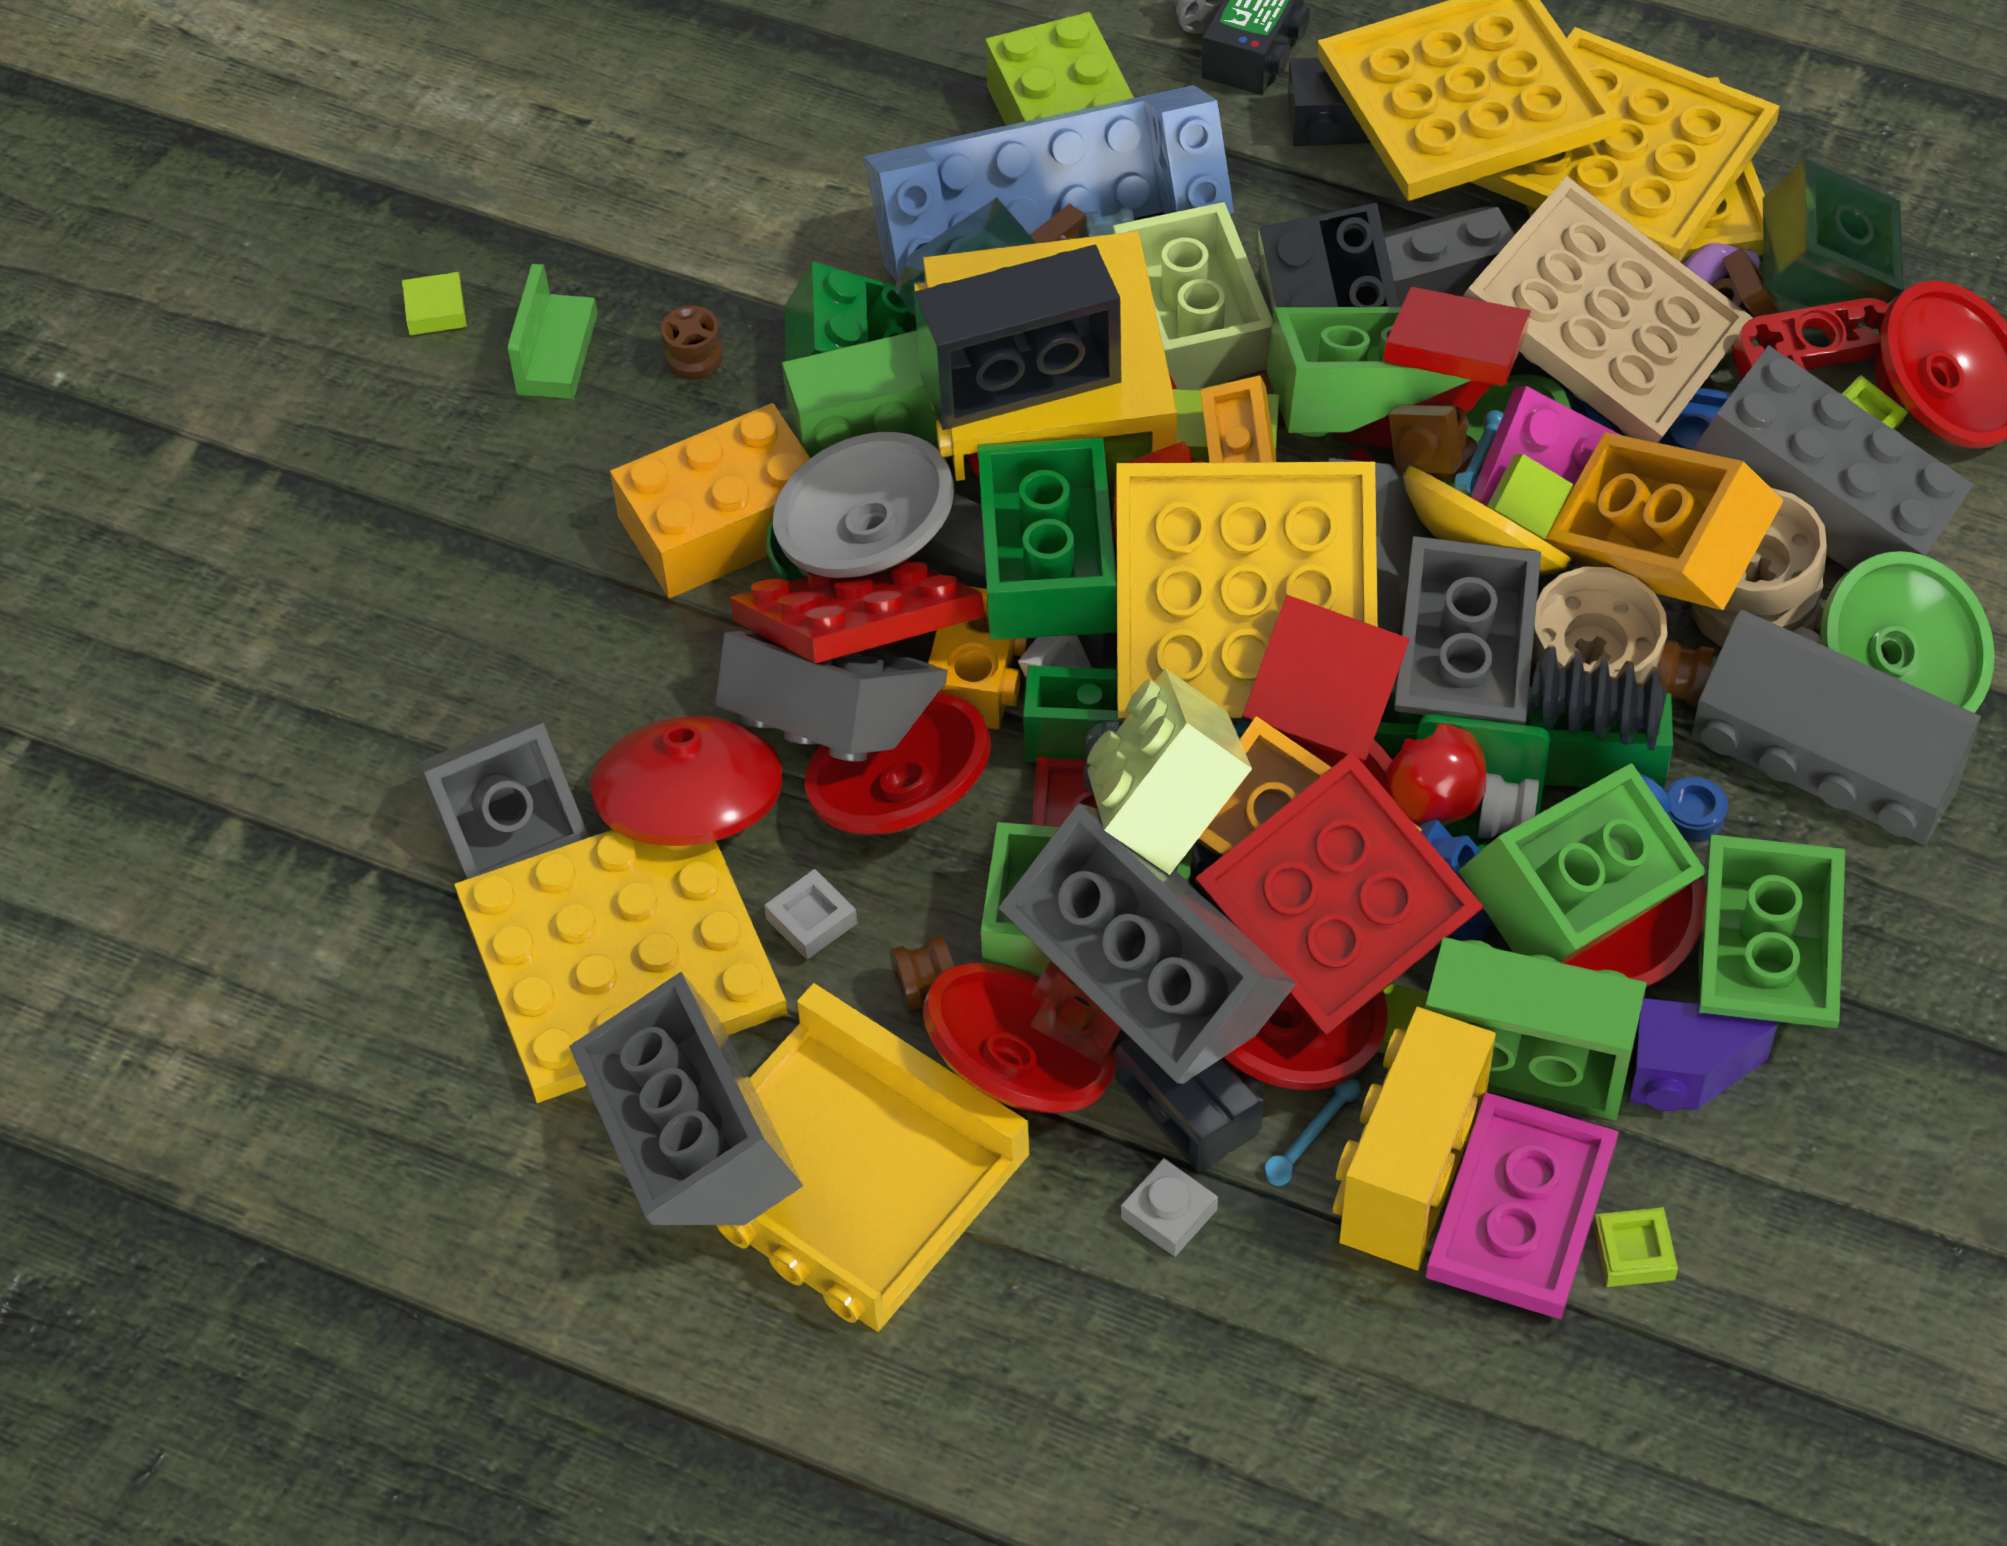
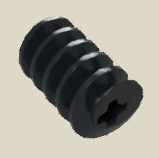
(1598, 697)

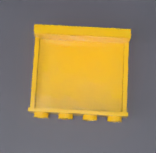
(1135, 406)
(886, 1155)

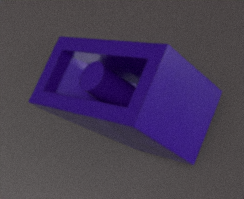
(1692, 1056)

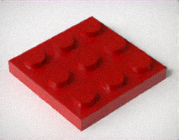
(846, 615)
(1339, 893)

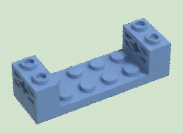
(1131, 153)

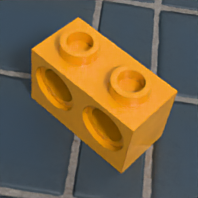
(979, 667)

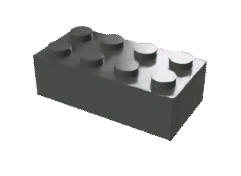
(1854, 470)

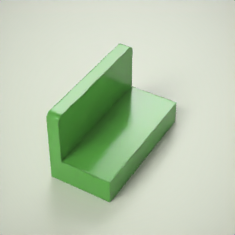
(549, 339)

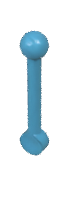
(1466, 481)
(1279, 1168)

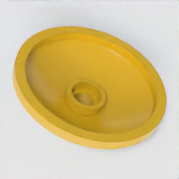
(1462, 519)

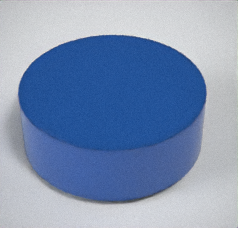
(1697, 808)

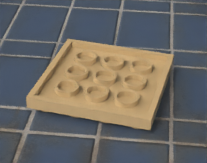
(1611, 311)

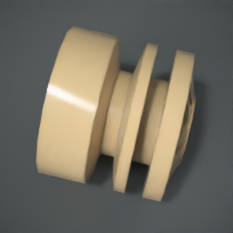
(1782, 577)
(1600, 615)

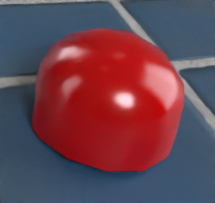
(1439, 776)

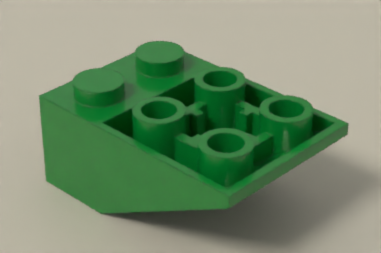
(841, 310)

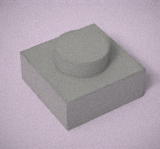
(810, 914)
(1169, 1207)

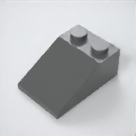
(1468, 630)

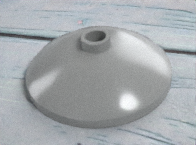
(863, 505)

